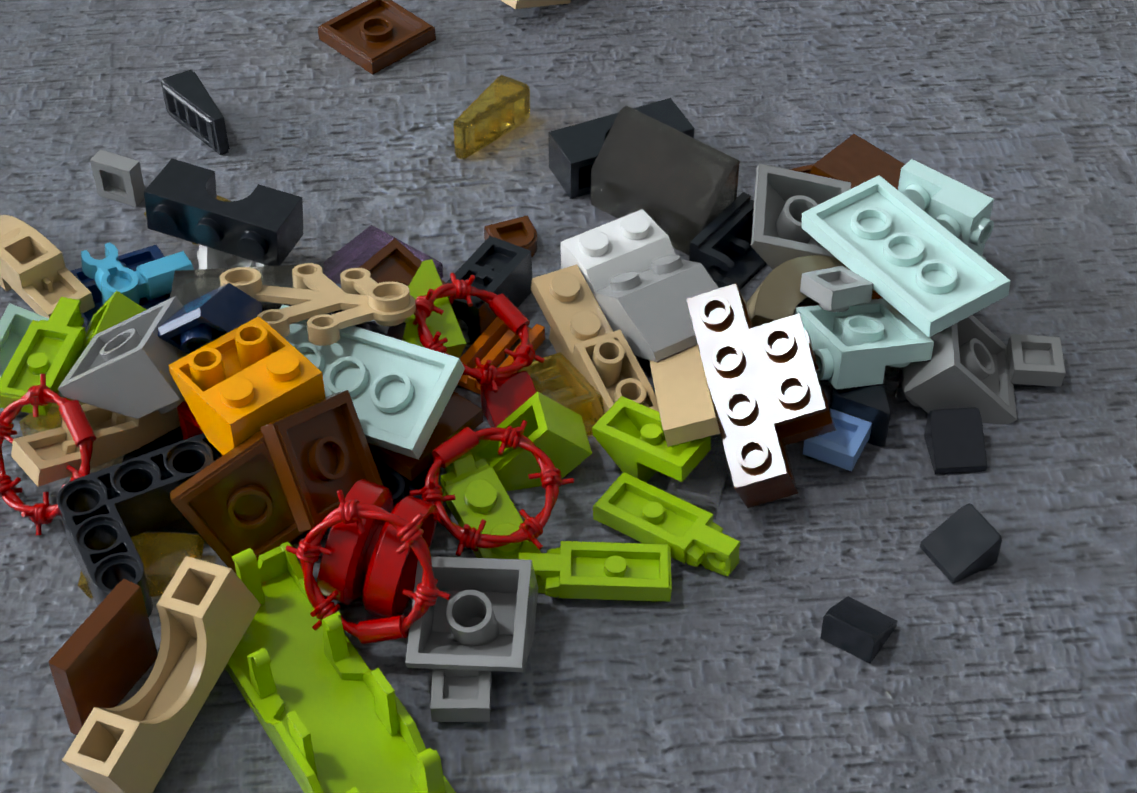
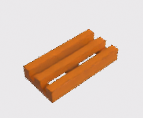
(492, 345)

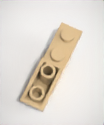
(36, 269)
(588, 340)

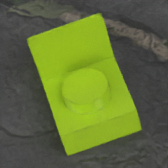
(638, 444)

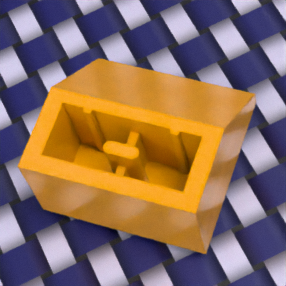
(245, 382)

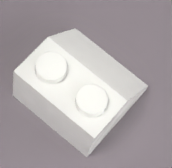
(616, 249)

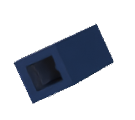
(209, 318)

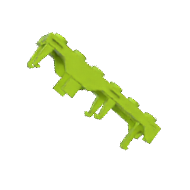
(318, 697)

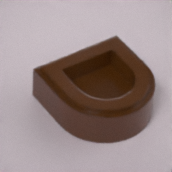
(515, 231)

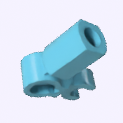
(148, 280)

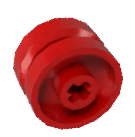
(370, 559)

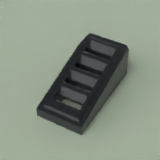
(195, 109)

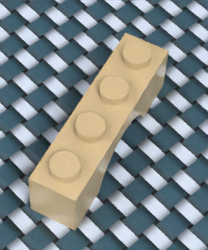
(201, 626)

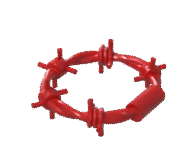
(500, 305)
(80, 431)
(463, 443)
(377, 629)

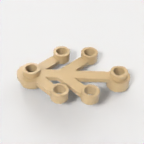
(317, 295)

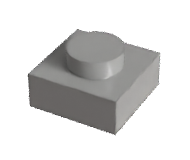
(118, 178)
(836, 288)
(1035, 360)
(460, 695)

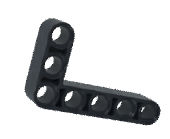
(122, 502)

